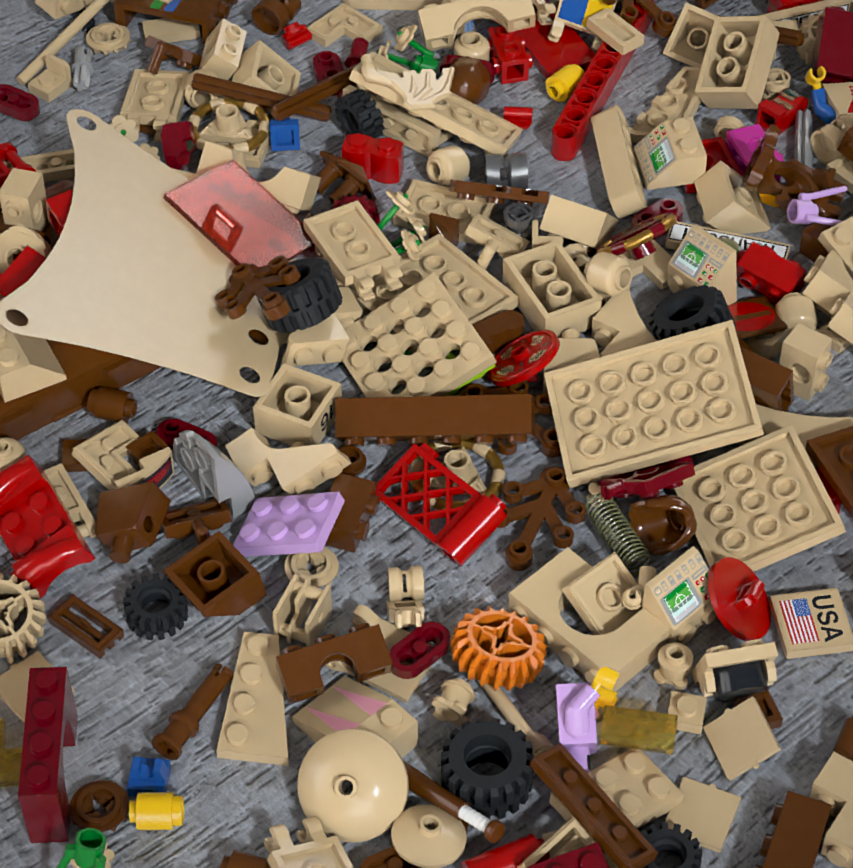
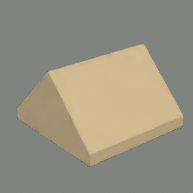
(690, 36)

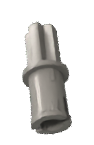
(82, 68)

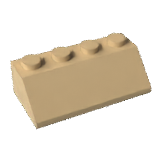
(25, 361)

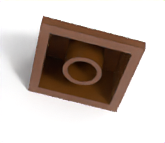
(217, 578)

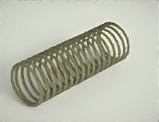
(631, 530)

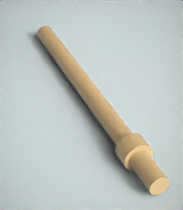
(39, 62)

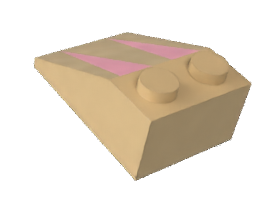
(358, 707)

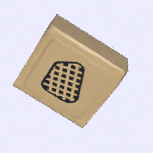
(768, 344)

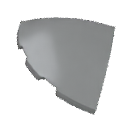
(212, 472)

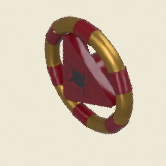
(639, 237)

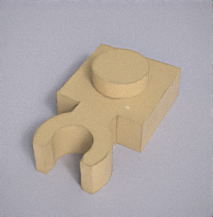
(405, 613)

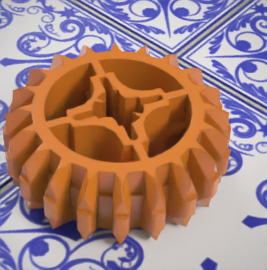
(498, 648)

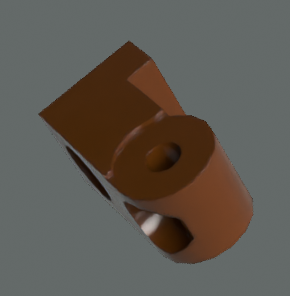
(500, 329)

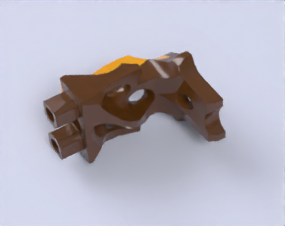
(799, 178)

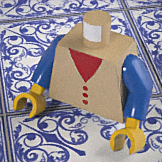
(831, 99)

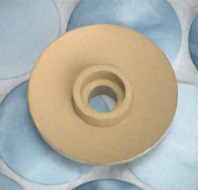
(425, 846)

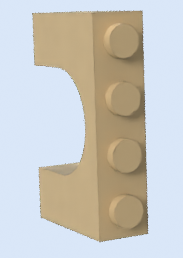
(623, 650)

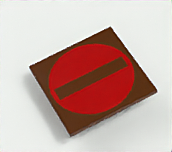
(755, 317)

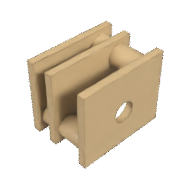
(298, 599)

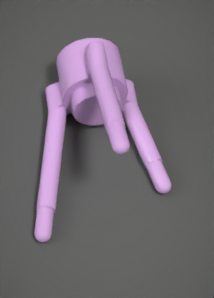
(805, 212)

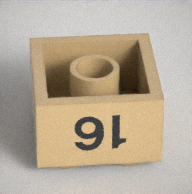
(297, 407)

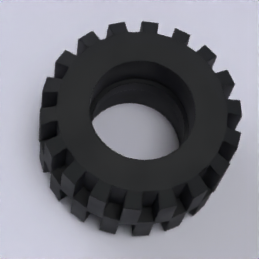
(310, 298)
(689, 311)
(492, 744)

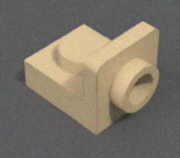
(53, 80)

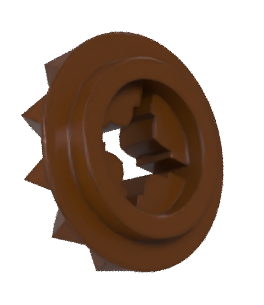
(105, 794)

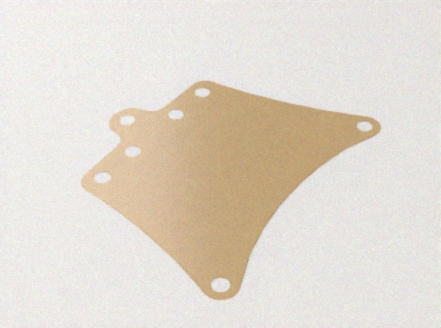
(139, 274)

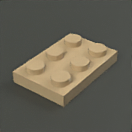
(634, 787)

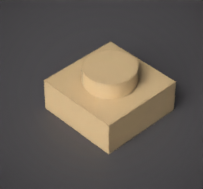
(689, 709)

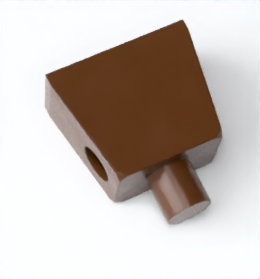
(130, 518)

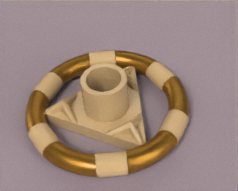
(230, 124)
(461, 464)

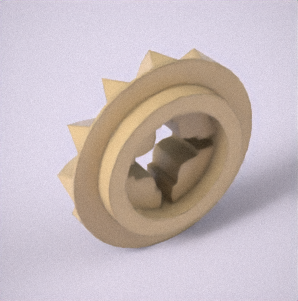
(108, 31)
(324, 563)

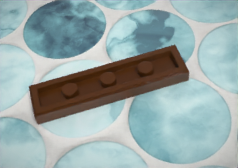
(593, 808)

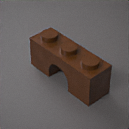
(360, 649)

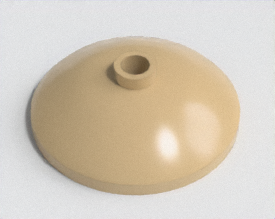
(377, 781)

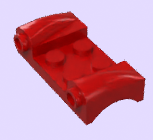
(37, 526)

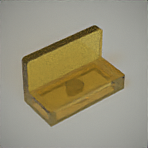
(638, 729)

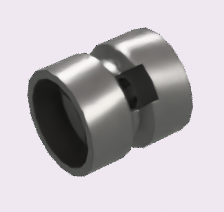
(516, 170)

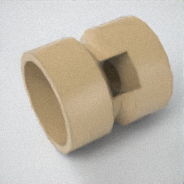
(827, 139)

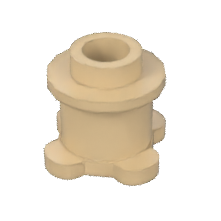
(675, 665)
(453, 701)

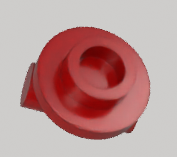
(295, 35)
(519, 116)

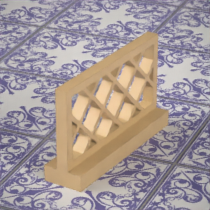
(402, 126)

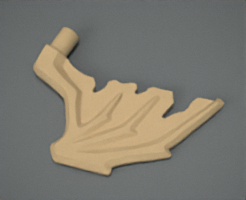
(417, 90)

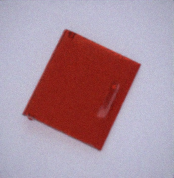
(240, 216)

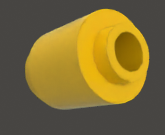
(564, 82)
(157, 811)

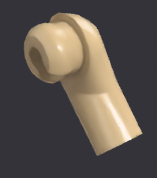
(633, 596)

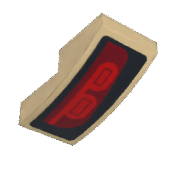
(154, 467)

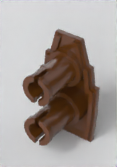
(353, 175)

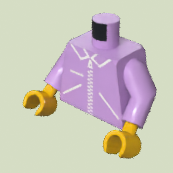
(578, 712)

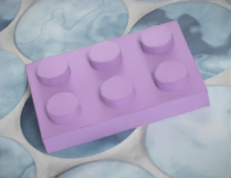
(289, 524)

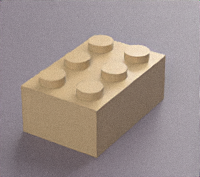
(737, 62)
(551, 289)

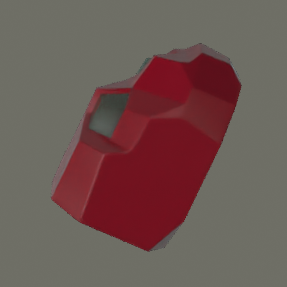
(178, 143)

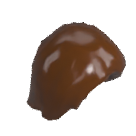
(470, 79)
(663, 523)

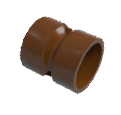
(274, 15)

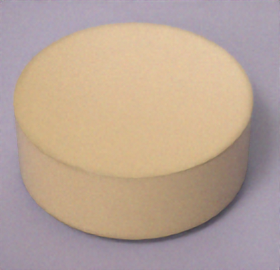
(726, 124)

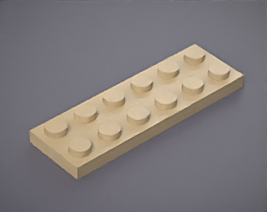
(453, 114)

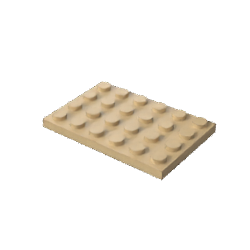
(652, 404)

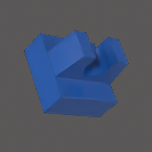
(285, 135)
(148, 775)

